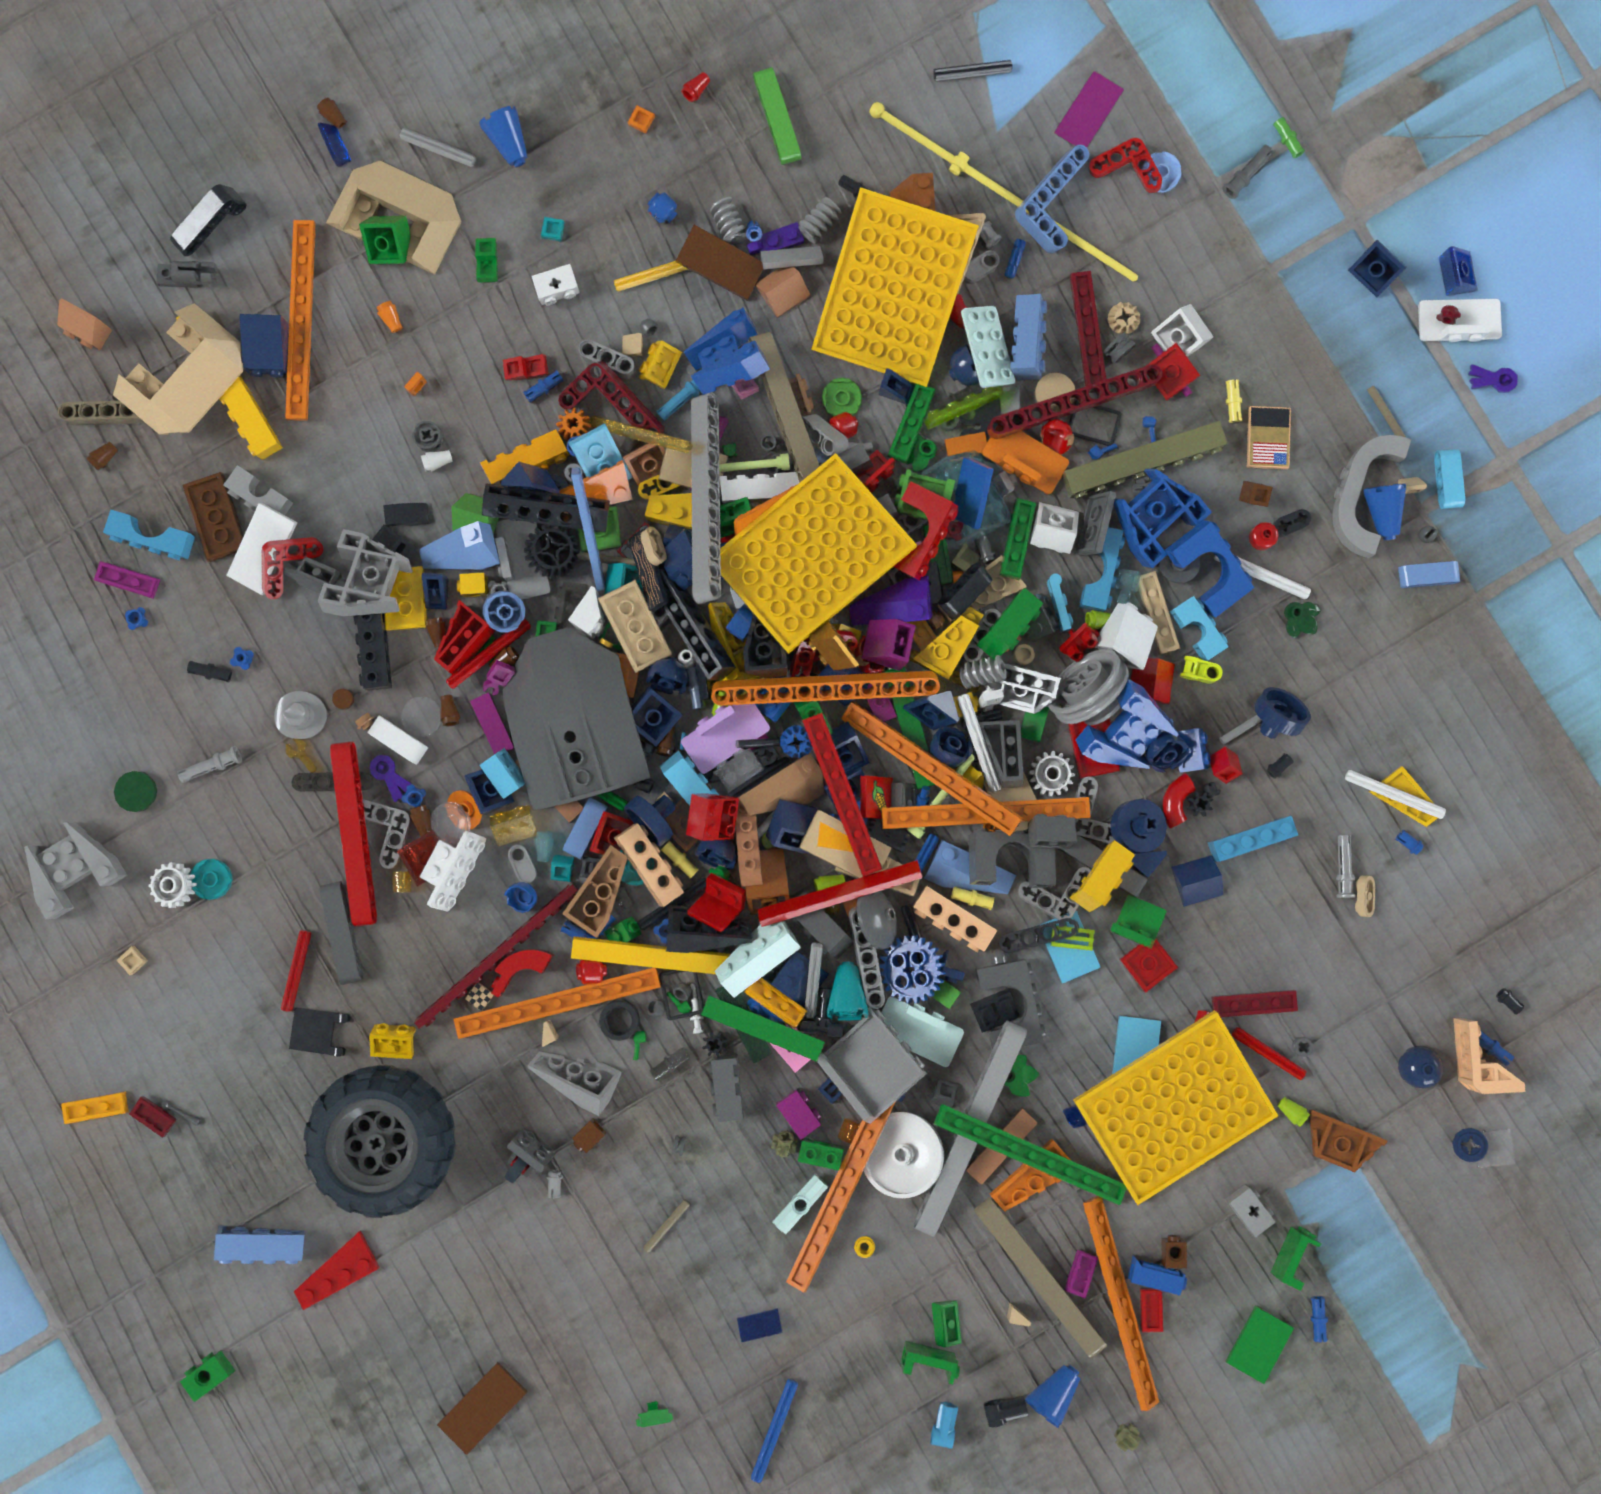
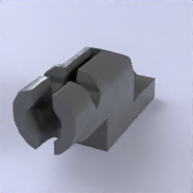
(186, 274)

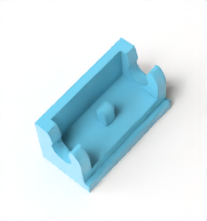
(503, 773)

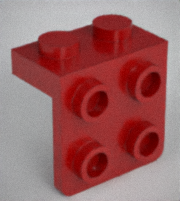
(881, 470)

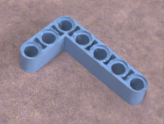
(1047, 194)

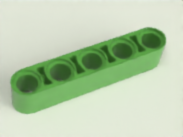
(777, 116)

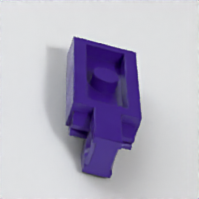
(778, 239)

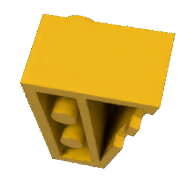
(670, 509)
(1103, 877)

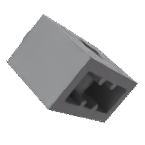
(1258, 1220)

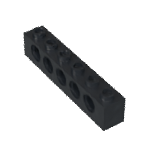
(536, 501)
(696, 631)

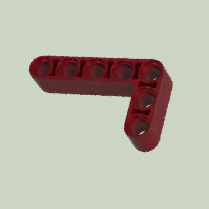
(615, 397)

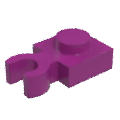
(498, 675)

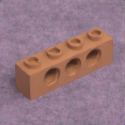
(748, 848)

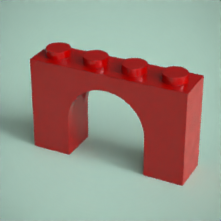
(939, 514)

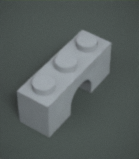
(244, 484)

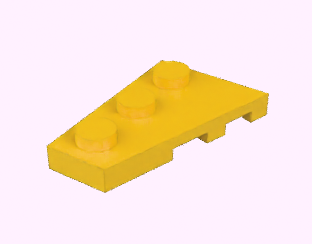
(1403, 781)

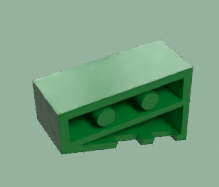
(1011, 624)

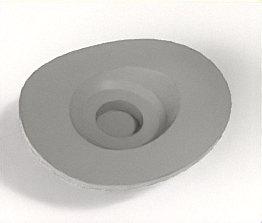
(300, 715)

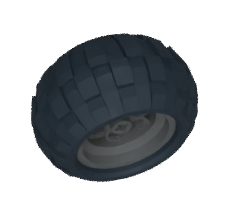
(344, 1170)

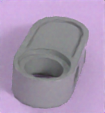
(978, 269)
(524, 868)

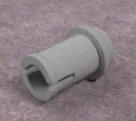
(554, 1183)

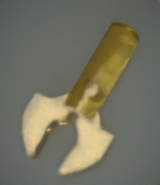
(301, 754)

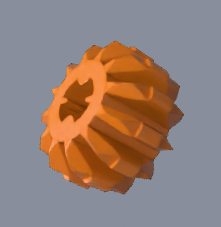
(573, 418)

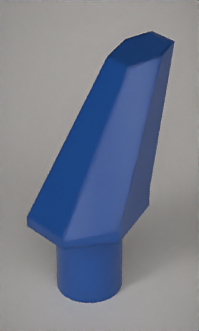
(923, 798)

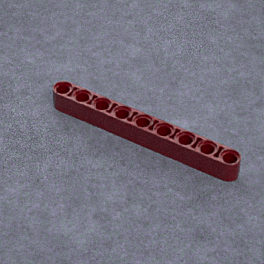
(1083, 397)

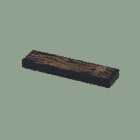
(648, 574)

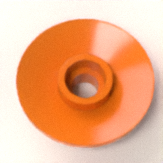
(469, 805)

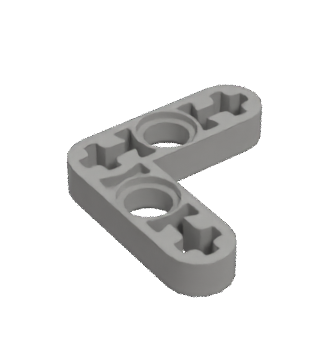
(391, 821)
(1081, 832)
(1056, 903)

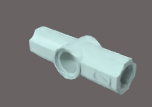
(791, 1214)

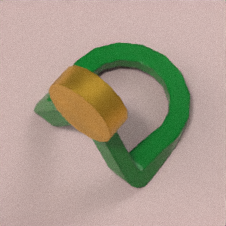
(607, 643)

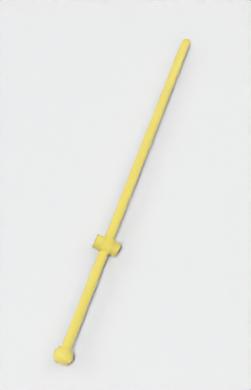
(959, 164)

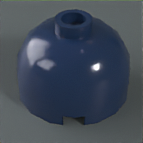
(963, 367)
(668, 676)
(950, 746)
(1166, 752)
(718, 852)
(1420, 1067)

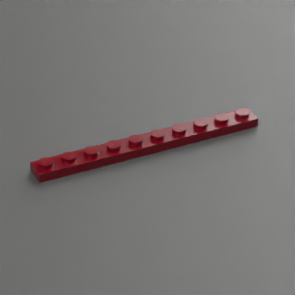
(490, 961)

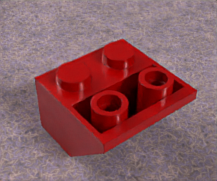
(712, 817)

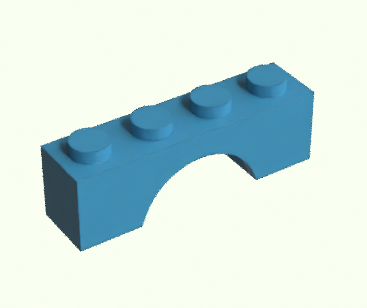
(172, 541)
(1096, 595)
(1253, 838)

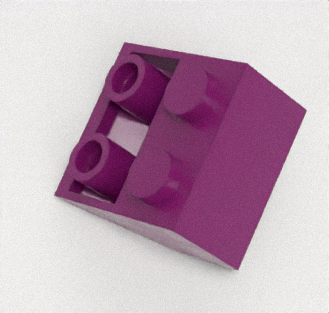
(888, 642)

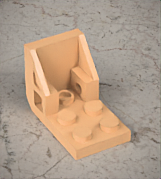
(1476, 1072)

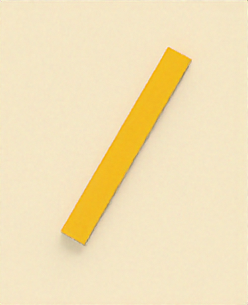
(645, 955)

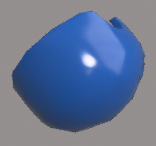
(521, 897)

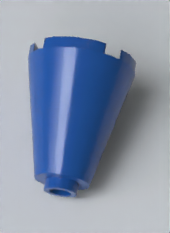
(506, 135)
(1386, 508)
(1055, 1395)

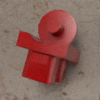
(1079, 641)

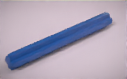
(774, 1430)

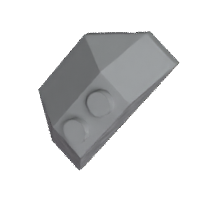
(1026, 688)

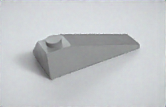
(581, 1082)

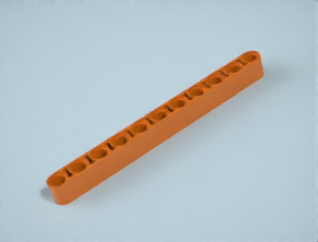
(834, 693)

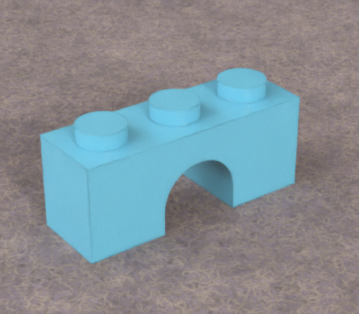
(1211, 640)

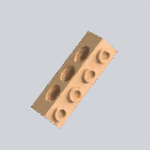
(673, 886)
(984, 931)

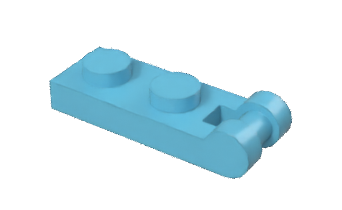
(1059, 602)

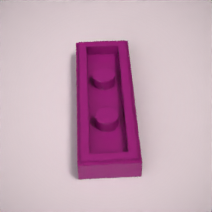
(126, 579)
(492, 723)

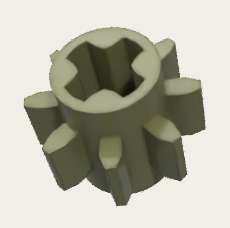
(784, 1143)
(1127, 1437)

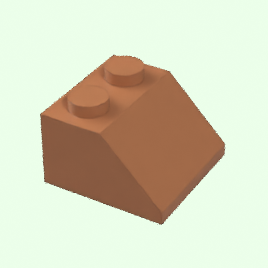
(82, 325)

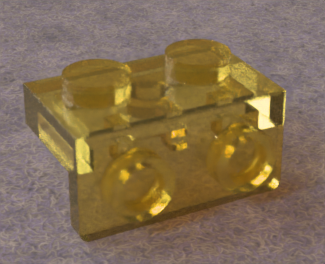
(512, 825)

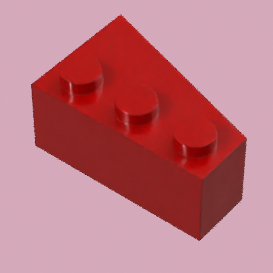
(463, 639)

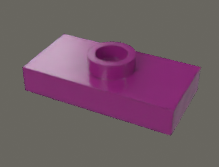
(881, 707)
(1081, 1274)

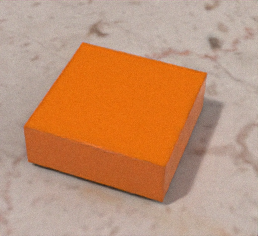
(641, 119)
(415, 384)

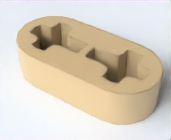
(653, 546)

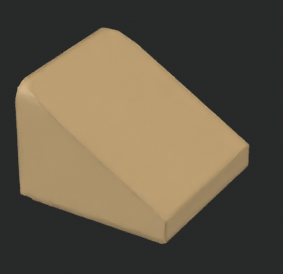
(633, 345)
(1413, 485)
(549, 1033)
(1016, 1317)

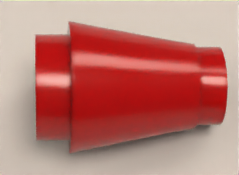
(694, 88)

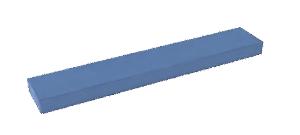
(588, 528)

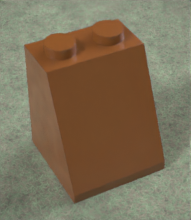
(917, 190)
(774, 881)

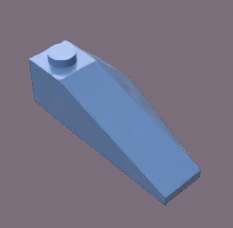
(462, 549)

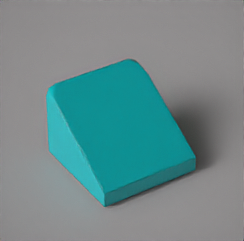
(562, 868)

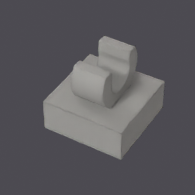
(1005, 483)

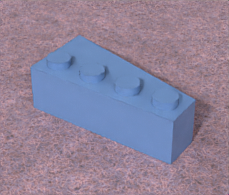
(1029, 337)

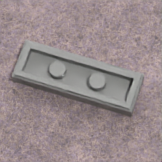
(791, 257)

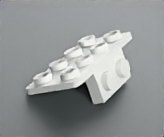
(1478, 320)
(450, 867)

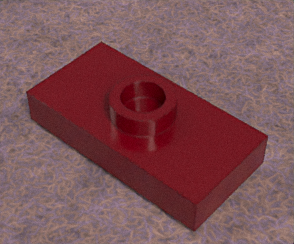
(152, 1116)

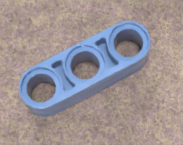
(1429, 574)
(585, 828)

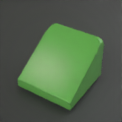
(946, 994)

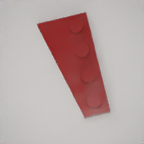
(342, 1269)

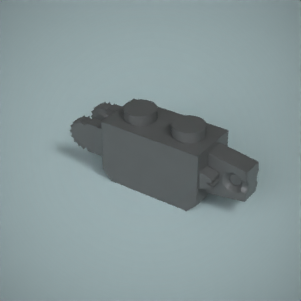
(313, 574)

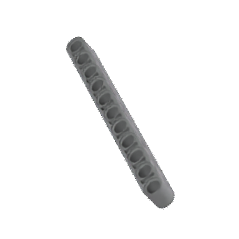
(705, 498)
(978, 1107)

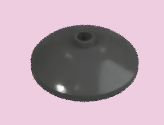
(877, 919)

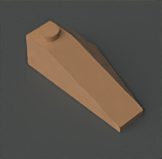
(796, 783)
(596, 897)

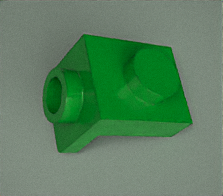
(624, 931)

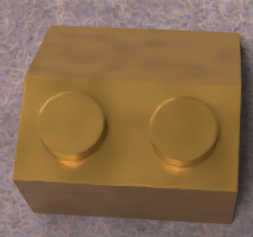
(832, 648)

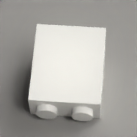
(1128, 635)

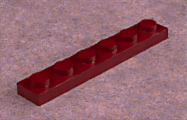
(1087, 327)

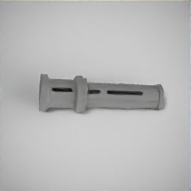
(218, 761)
(1345, 877)

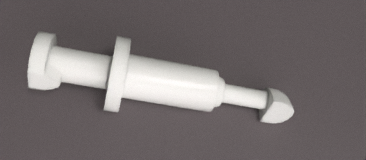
(695, 1007)

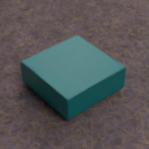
(552, 229)

